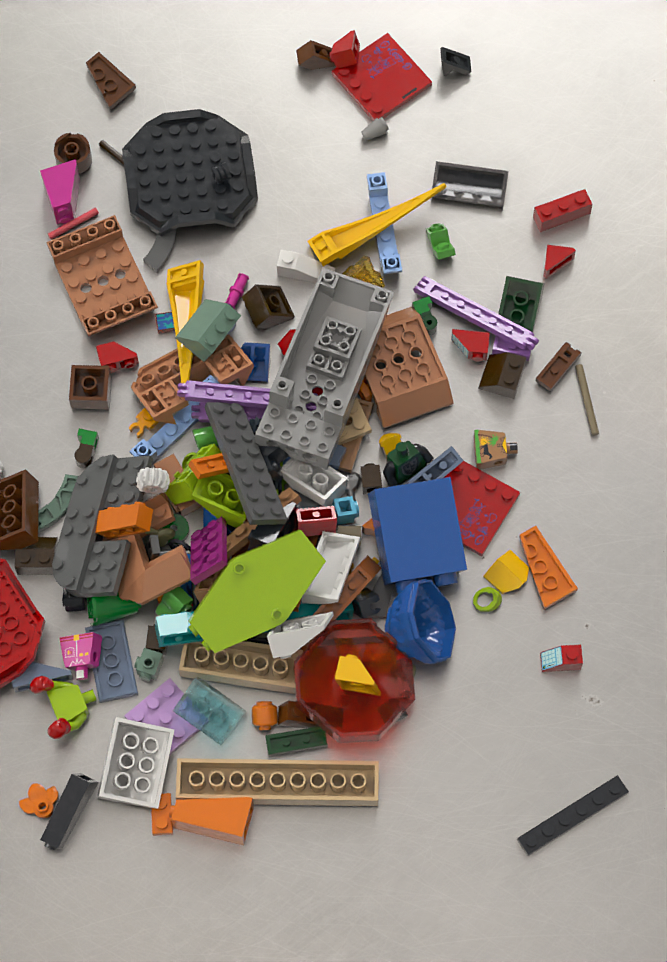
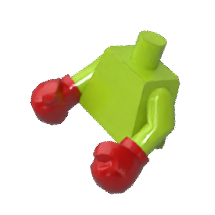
(66, 702)

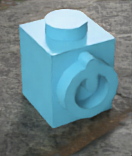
(346, 510)

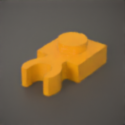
(144, 421)

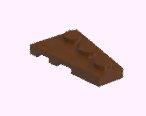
(110, 80)

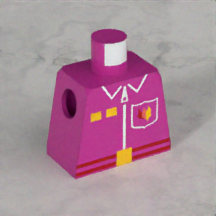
(81, 653)

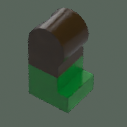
(88, 443)

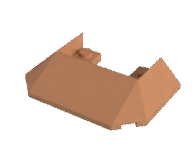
(159, 380)
(148, 580)

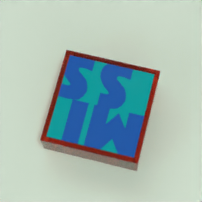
(165, 322)

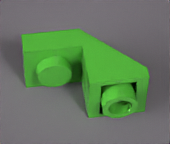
(439, 241)

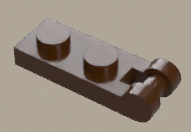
(558, 366)

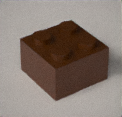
(90, 387)

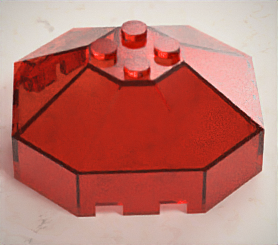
(345, 713)

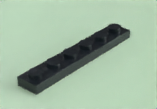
(572, 815)

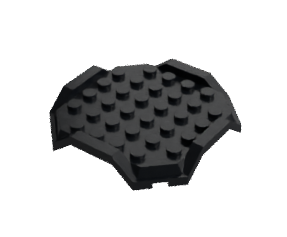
(173, 177)

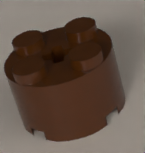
(73, 147)

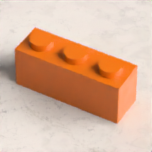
(124, 520)

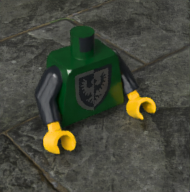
(405, 462)

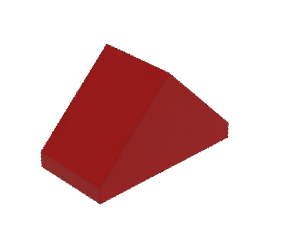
(557, 258)

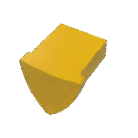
(389, 441)

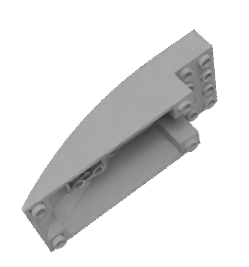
(326, 352)

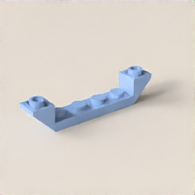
(386, 242)
(169, 433)

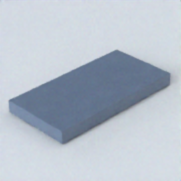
(115, 671)

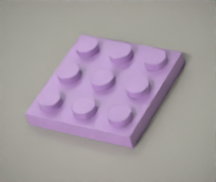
(157, 710)

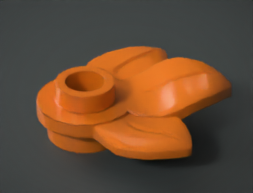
(38, 798)

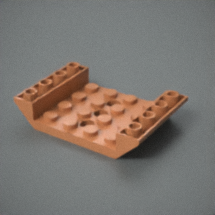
(100, 254)
(416, 383)

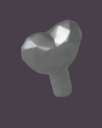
(352, 484)

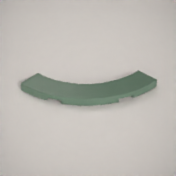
(58, 506)

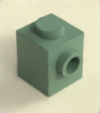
(149, 664)

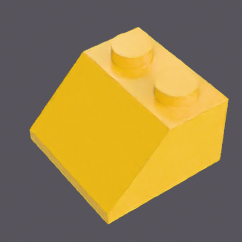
(353, 676)

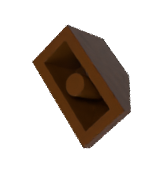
(314, 56)

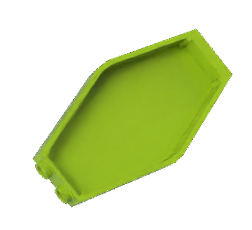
(256, 591)

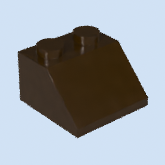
(267, 306)
(503, 374)
(36, 558)

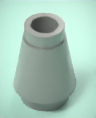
(375, 129)

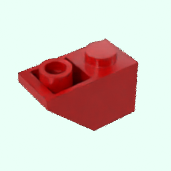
(116, 356)

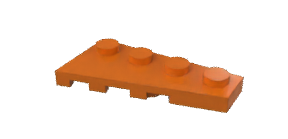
(547, 571)

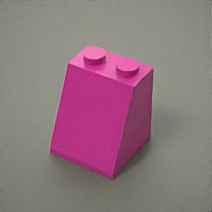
(62, 190)

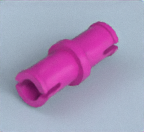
(236, 291)

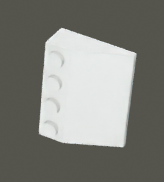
(135, 763)

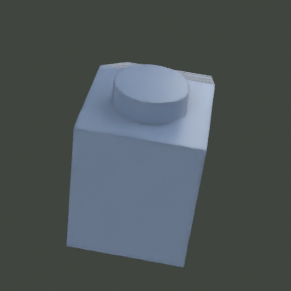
(438, 467)
(23, 682)

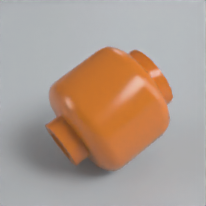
(264, 715)

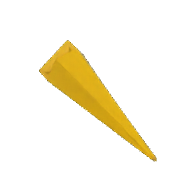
(346, 238)
(185, 294)

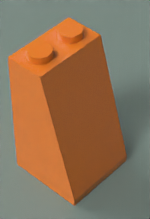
(214, 817)

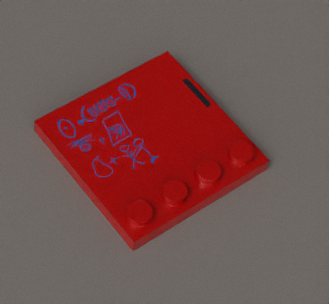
(382, 78)
(480, 505)

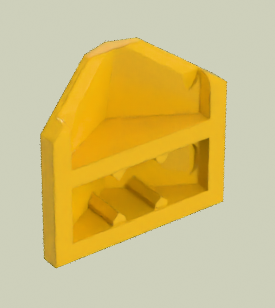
(507, 573)

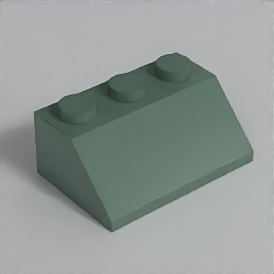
(207, 328)

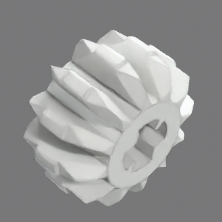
(153, 480)

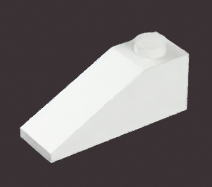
(299, 266)

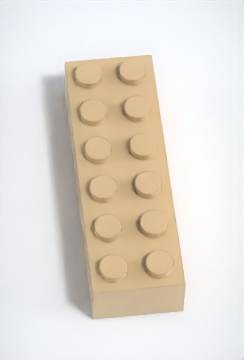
(240, 665)

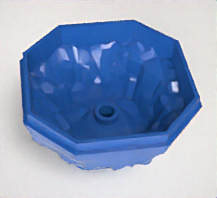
(422, 622)

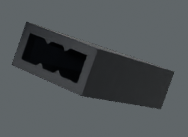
(68, 810)

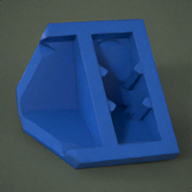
(260, 356)

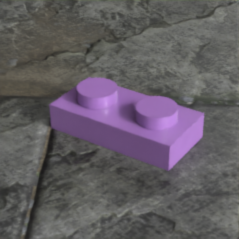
(503, 346)

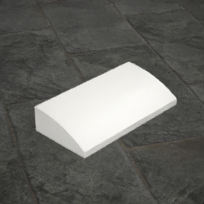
(339, 554)

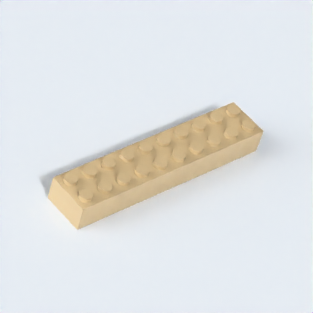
(280, 781)

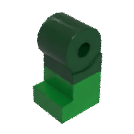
(423, 308)

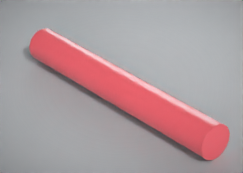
(73, 223)

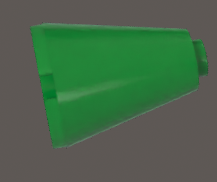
(109, 608)

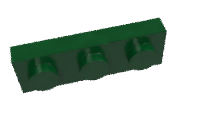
(296, 741)

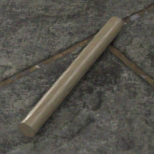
(587, 400)

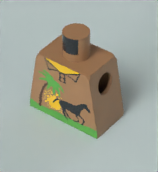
(492, 449)

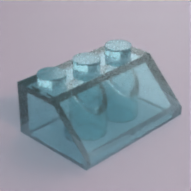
(209, 710)

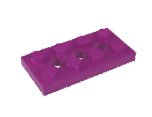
(208, 550)

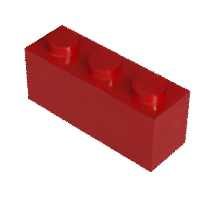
(562, 210)

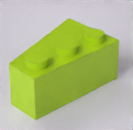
(184, 483)

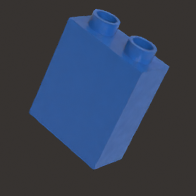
(417, 533)

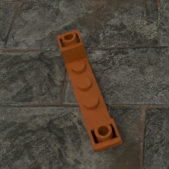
(353, 586)

